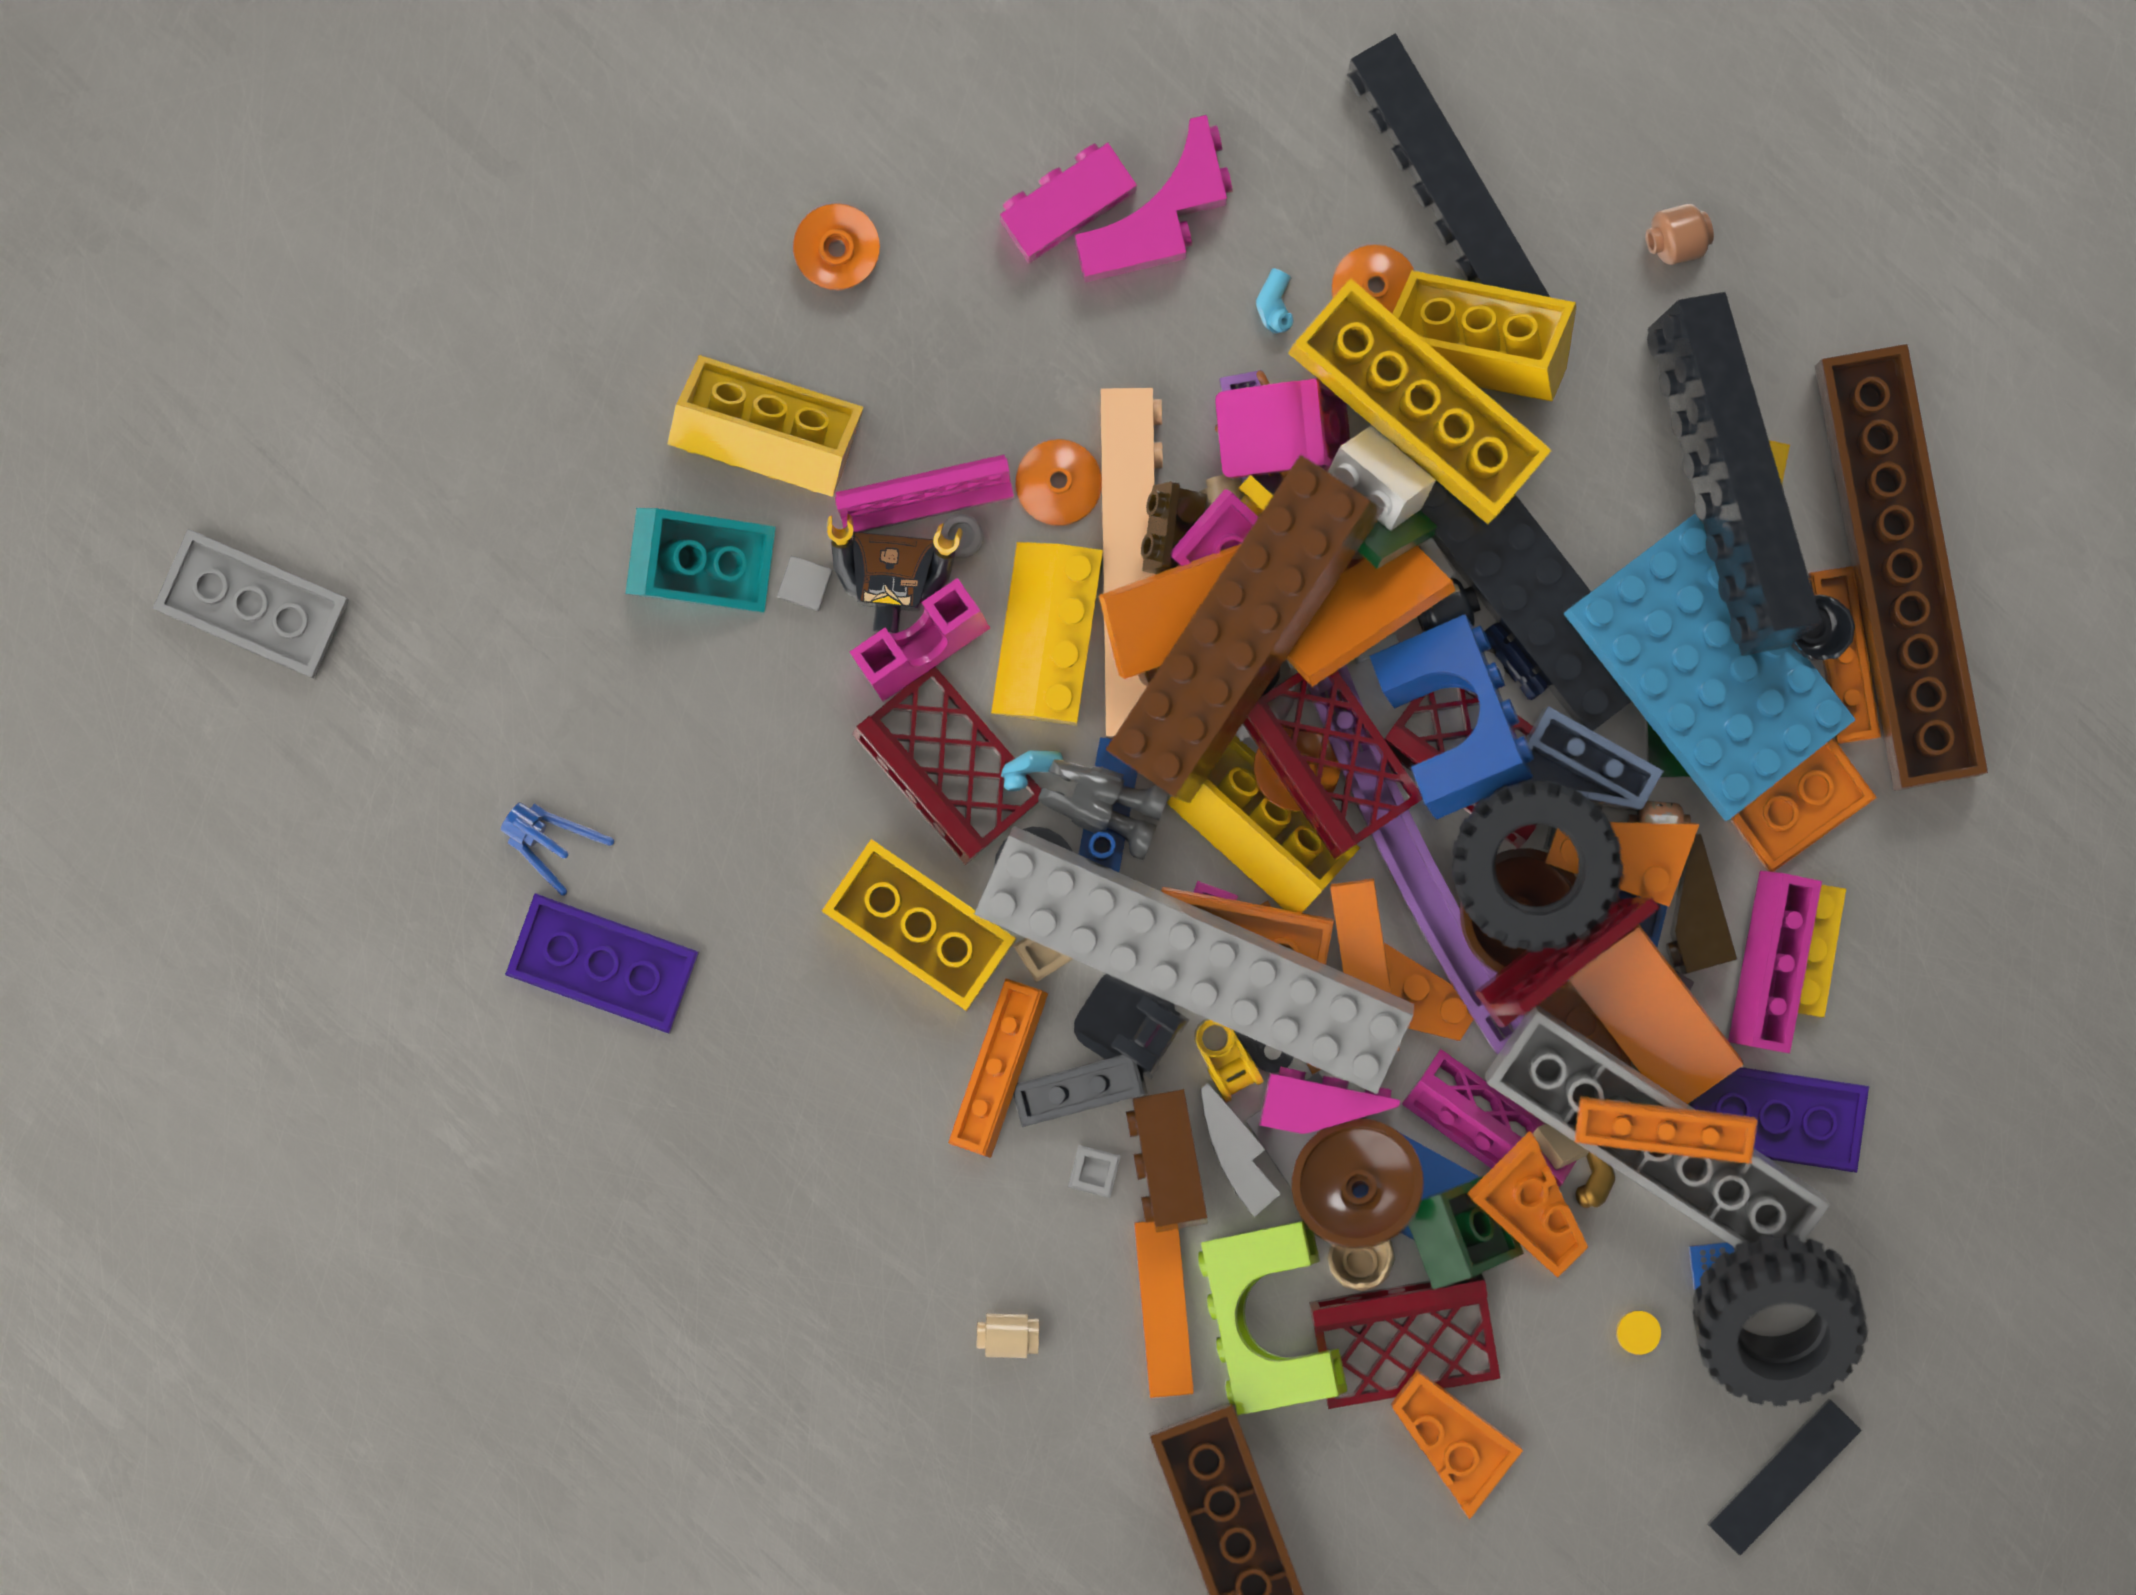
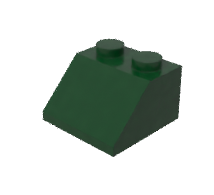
(1459, 1236)

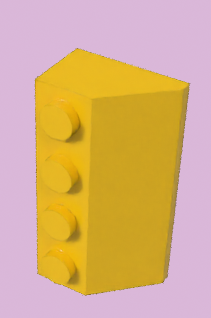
(1492, 333)
(765, 425)
(1047, 632)
(1263, 840)

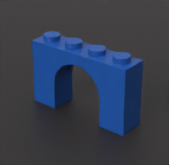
(1492, 754)

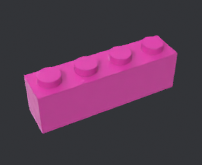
(1775, 961)

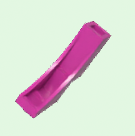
(1153, 232)

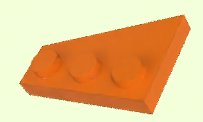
(1650, 856)
(1435, 1001)
(1530, 1207)
(1456, 1440)

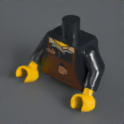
(891, 569)

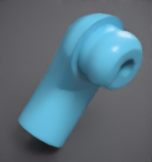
(1270, 304)
(1029, 762)

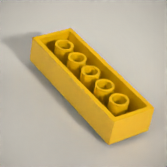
(1419, 401)

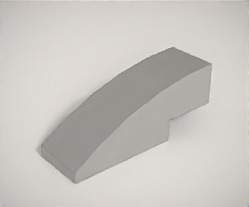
(1235, 1152)

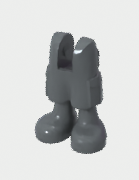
(1094, 801)

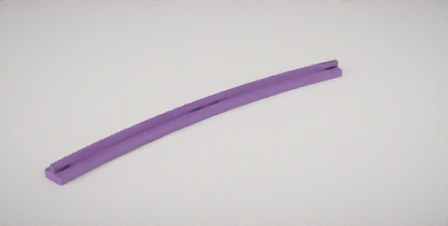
(1401, 841)

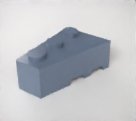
(1589, 763)

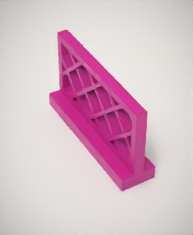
(926, 494)

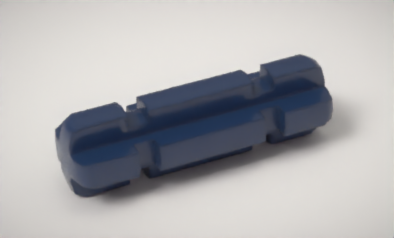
(1515, 662)

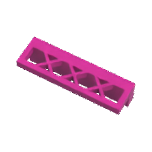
(1458, 1117)

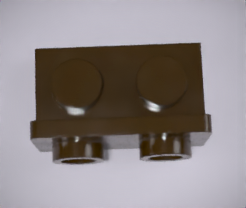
(1171, 516)

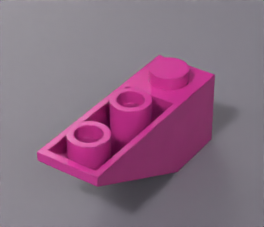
(1311, 1106)

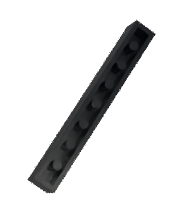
(1440, 169)

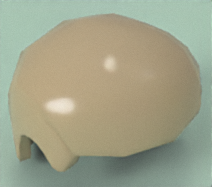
(1363, 1267)

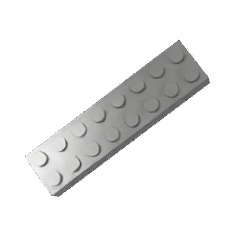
(1553, 1065)

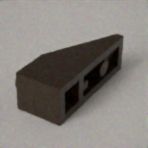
(1698, 922)

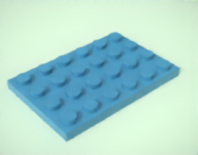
(1671, 650)

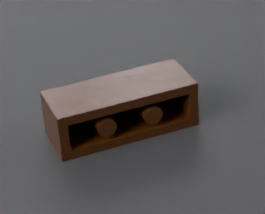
(1167, 1161)

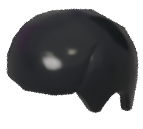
(1831, 636)

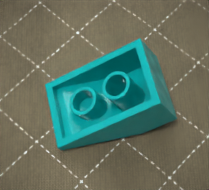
(700, 559)

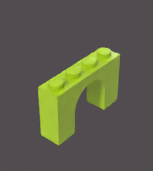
(1257, 1376)

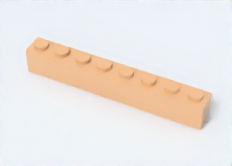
(1127, 481)

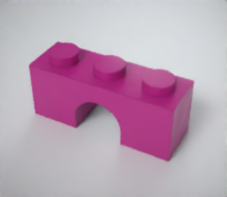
(899, 658)

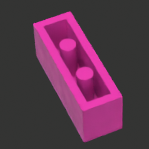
(1067, 201)

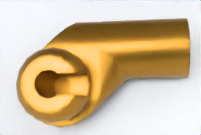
(1598, 1184)

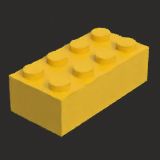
(918, 925)

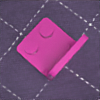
(1274, 423)

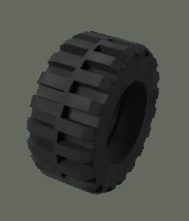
(1543, 925)
(1788, 1364)

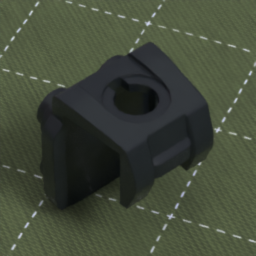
(1128, 1023)

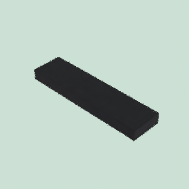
(1784, 1477)

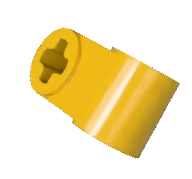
(1227, 1062)

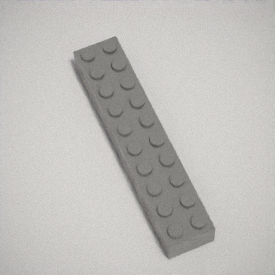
(1195, 959)

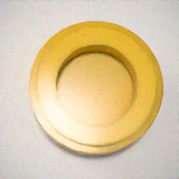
(1638, 1332)

